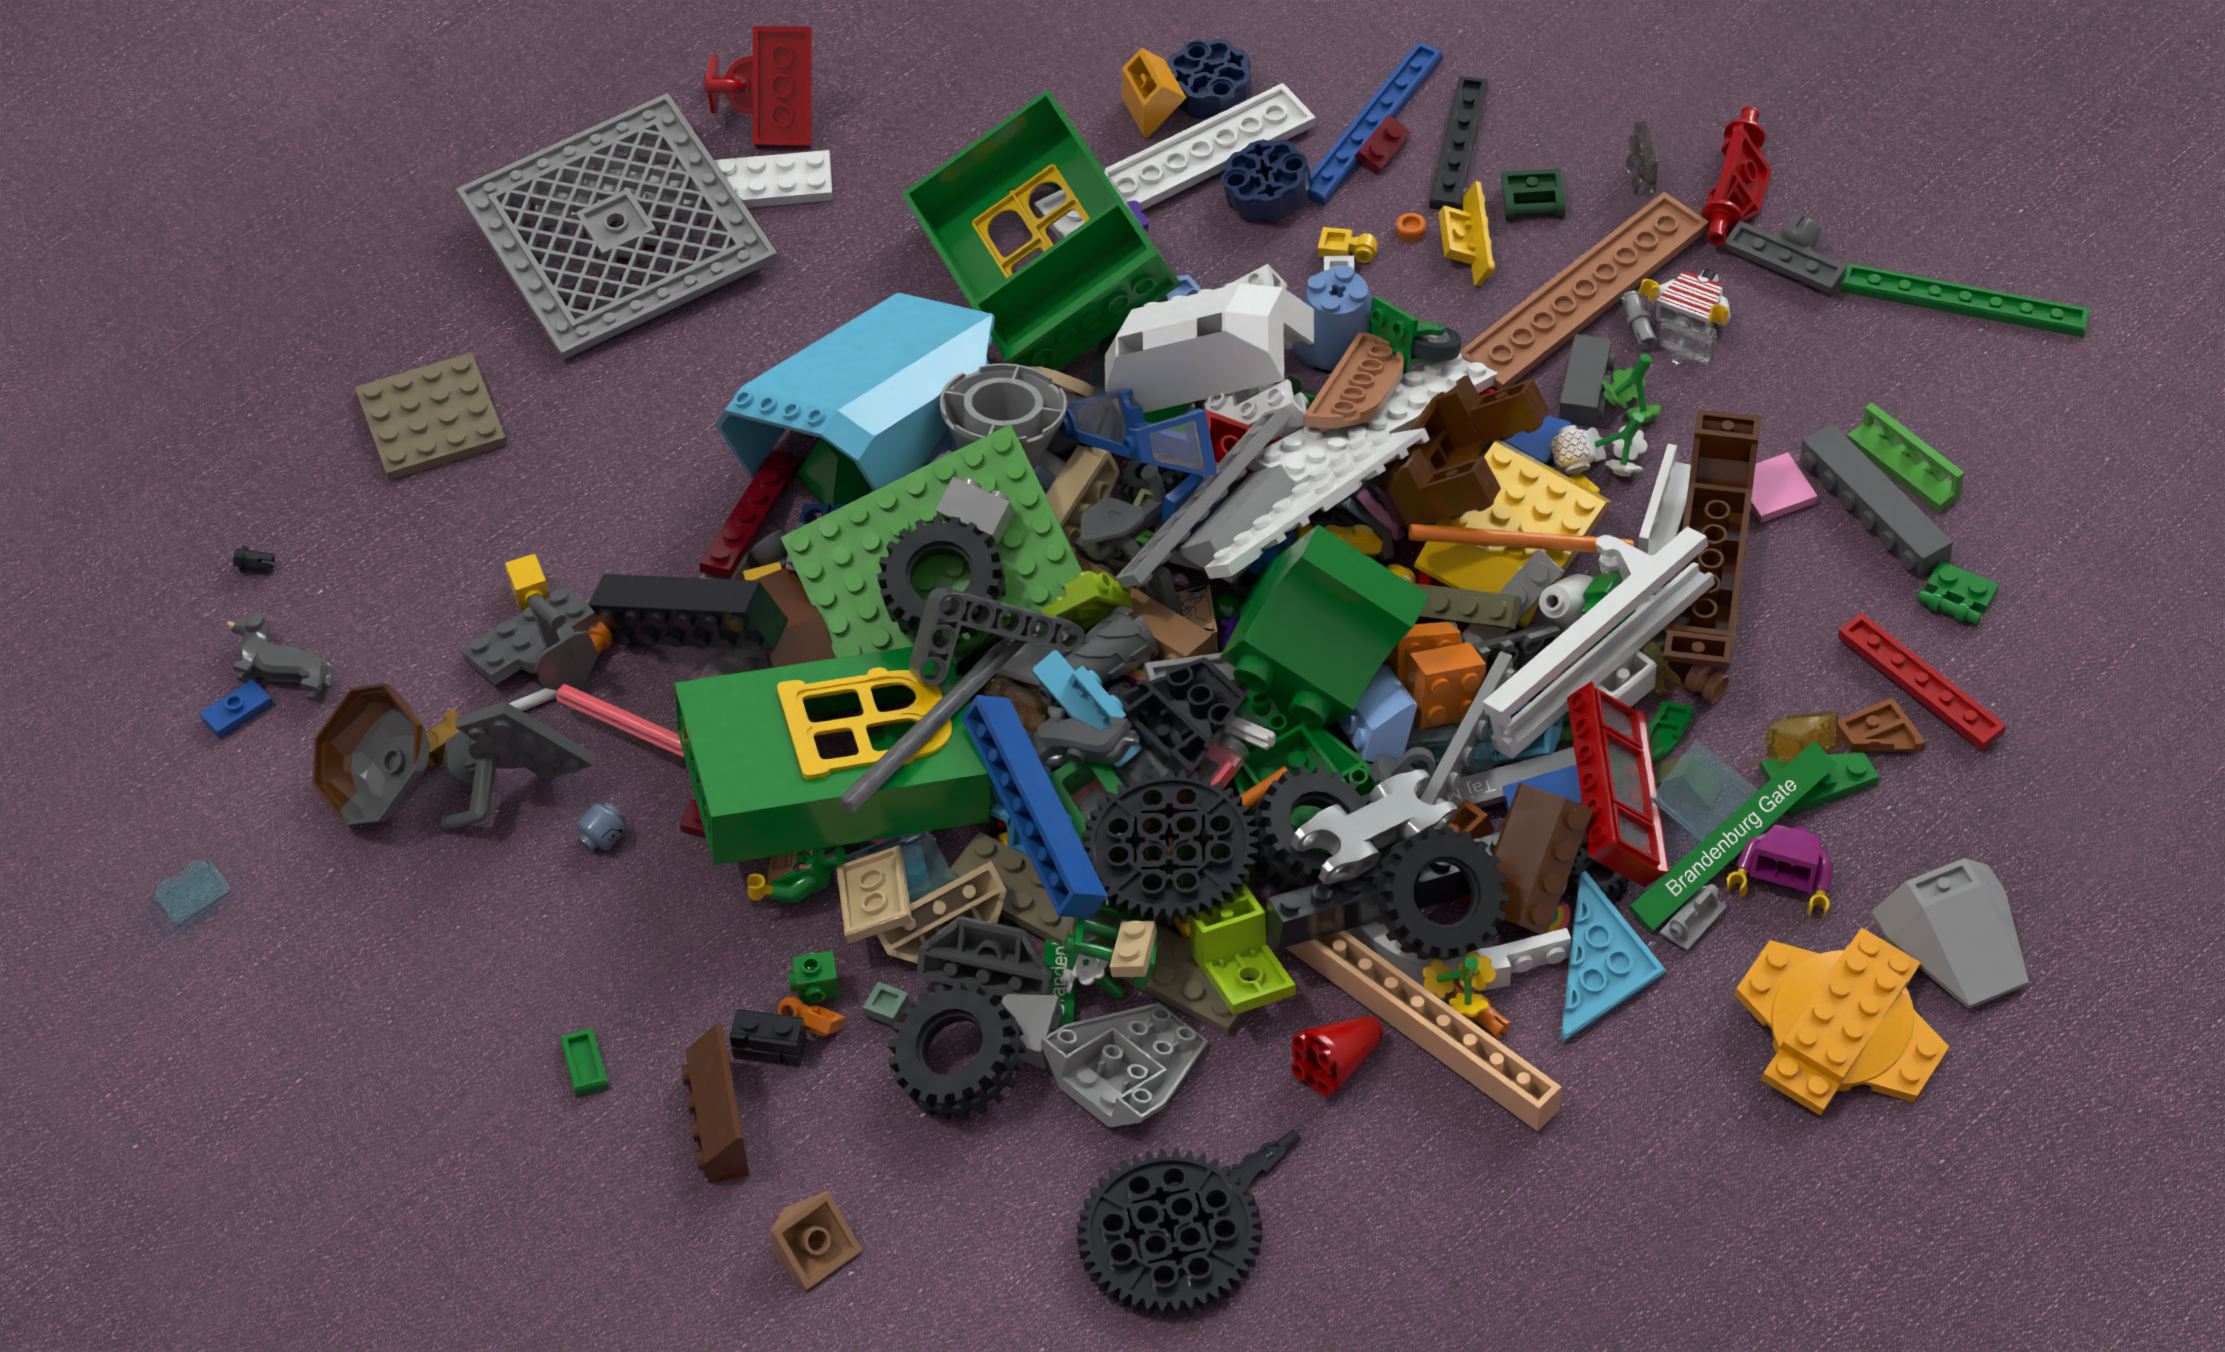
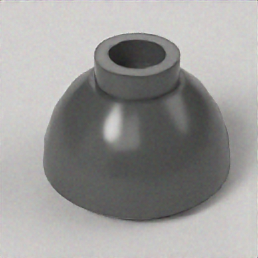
(770, 550)

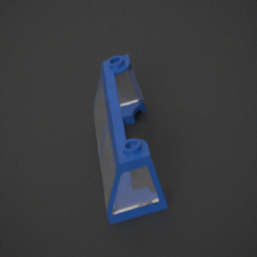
(1120, 428)

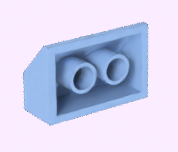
(1381, 717)

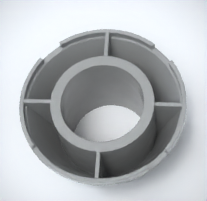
(1000, 397)

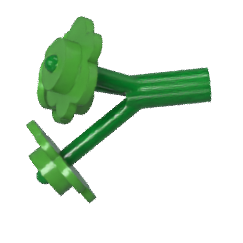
(1630, 385)

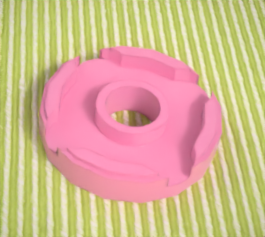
(1380, 514)

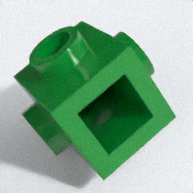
(814, 977)

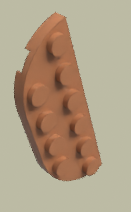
(1357, 385)

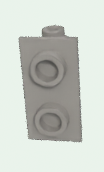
(1694, 917)

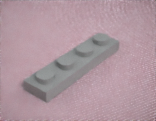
(1527, 584)

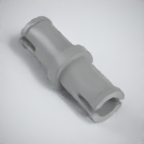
(1639, 320)

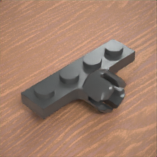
(1788, 252)

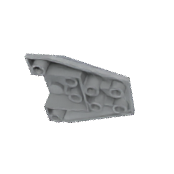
(1958, 930)
(1123, 1061)

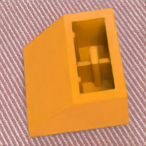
(1149, 90)

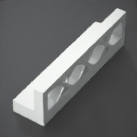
(1666, 504)

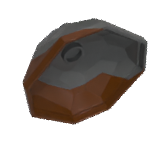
(369, 755)

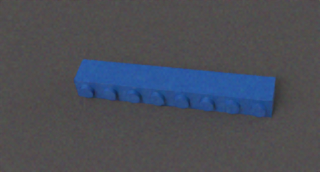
(1034, 807)

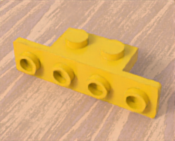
(1467, 235)

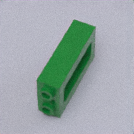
(1072, 778)

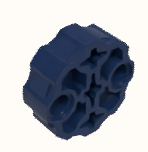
(1211, 76)
(1271, 199)

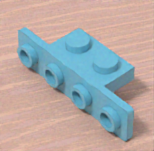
(1081, 695)

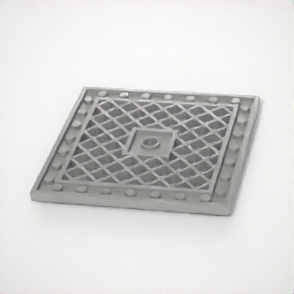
(577, 329)

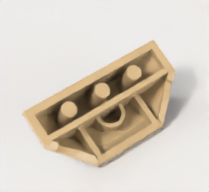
(973, 896)

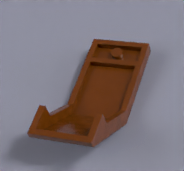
(805, 634)

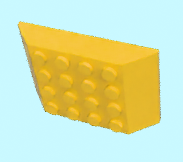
(1529, 501)

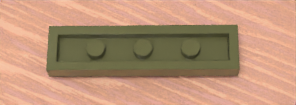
(1470, 606)

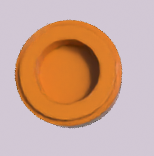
(1411, 227)

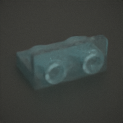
(190, 892)

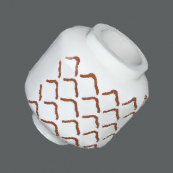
(1572, 450)

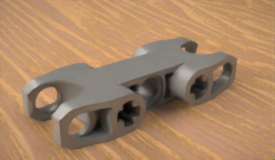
(1359, 835)

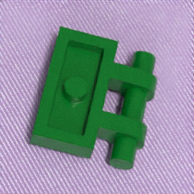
(1961, 587)

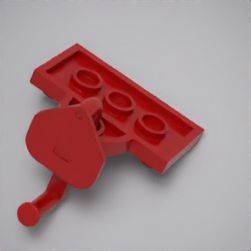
(775, 85)

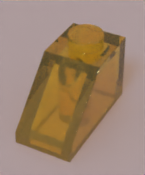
(1795, 732)

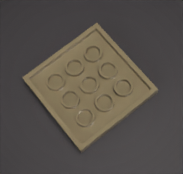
(430, 416)

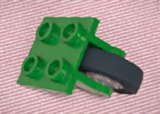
(1415, 340)

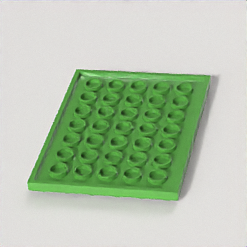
(842, 550)

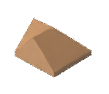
(813, 1239)

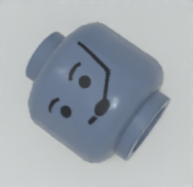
(601, 827)

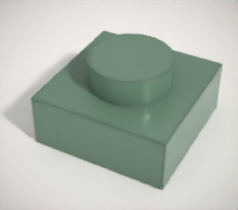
(885, 1003)

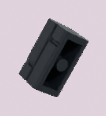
(768, 1037)

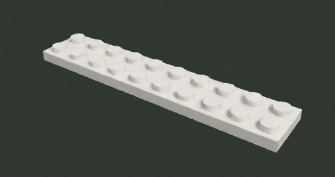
(1195, 152)
(756, 180)
(1311, 449)

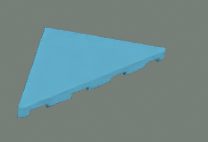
(1605, 961)

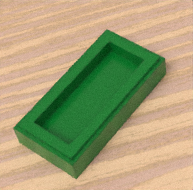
(584, 1062)

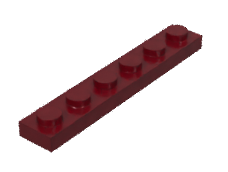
(750, 514)

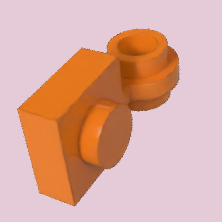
(818, 1019)

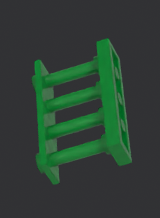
(1075, 945)

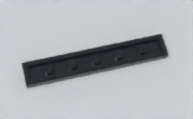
(1458, 143)

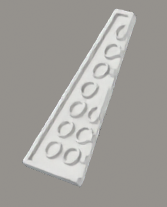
(1325, 489)

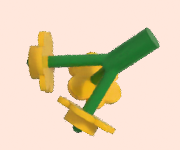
(1472, 972)

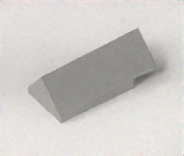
(1236, 515)

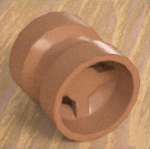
(1706, 681)

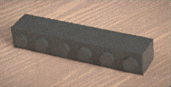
(1875, 501)

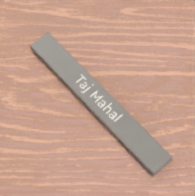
(1486, 787)

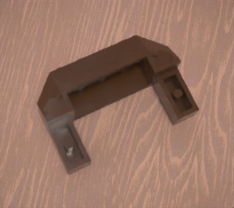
(1447, 472)

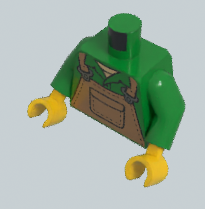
(796, 874)

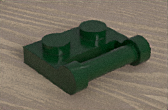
(1533, 186)

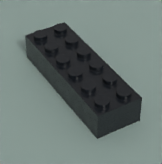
(689, 612)

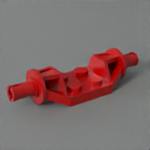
(1742, 177)

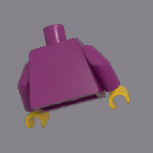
(1788, 859)

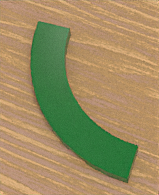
(1668, 729)

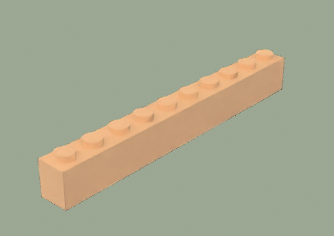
(1434, 1026)

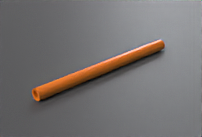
(1505, 538)

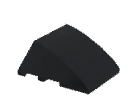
(1182, 712)

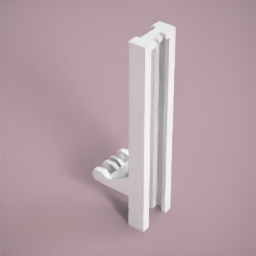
(1641, 578)

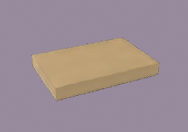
(874, 894)

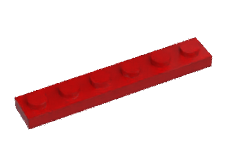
(1922, 681)

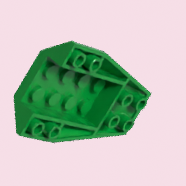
(1295, 747)

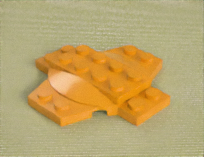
(1841, 1021)

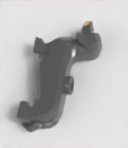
(276, 661)
(1082, 741)

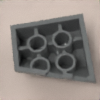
(1520, 644)

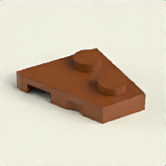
(1880, 729)

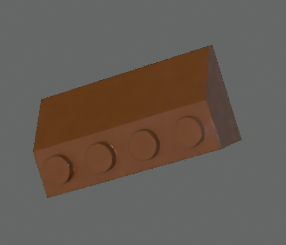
(1538, 854)
(715, 1108)

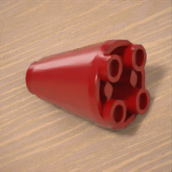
(1333, 1052)

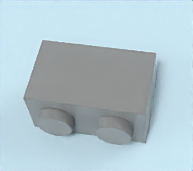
(972, 504)

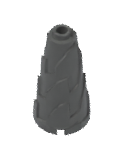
(1111, 649)

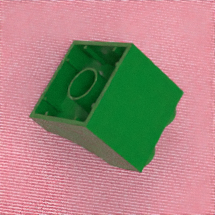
(1321, 627)

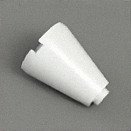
(1565, 600)

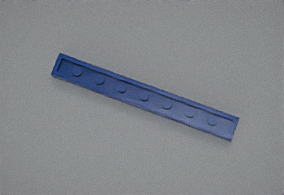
(1390, 100)

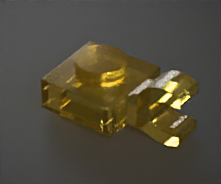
(1663, 671)

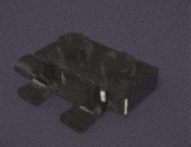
(1642, 158)

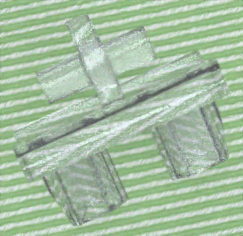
(1687, 343)

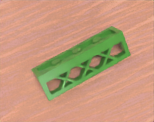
(1905, 461)

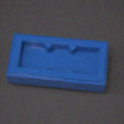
(235, 708)

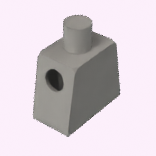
(1038, 1018)

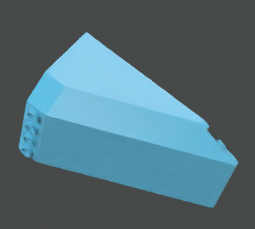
(864, 387)

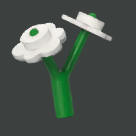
(1627, 443)
(1089, 971)

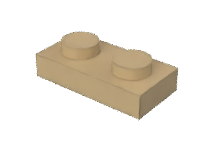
(1133, 949)

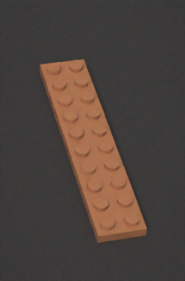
(1585, 289)

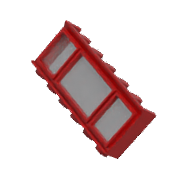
(1618, 785)

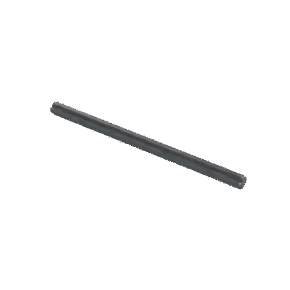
(930, 723)

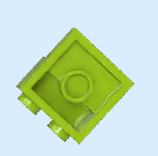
(1089, 599)

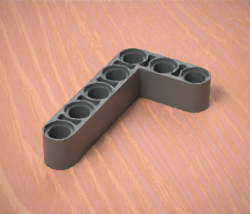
(989, 620)

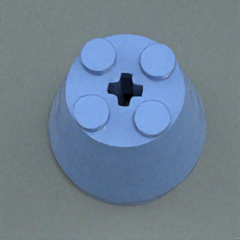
(1340, 313)

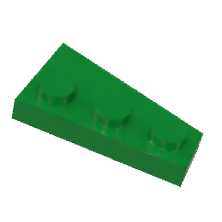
(1850, 775)

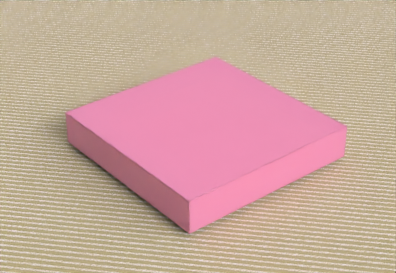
(1780, 488)

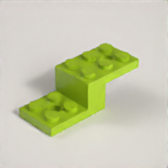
(1233, 948)

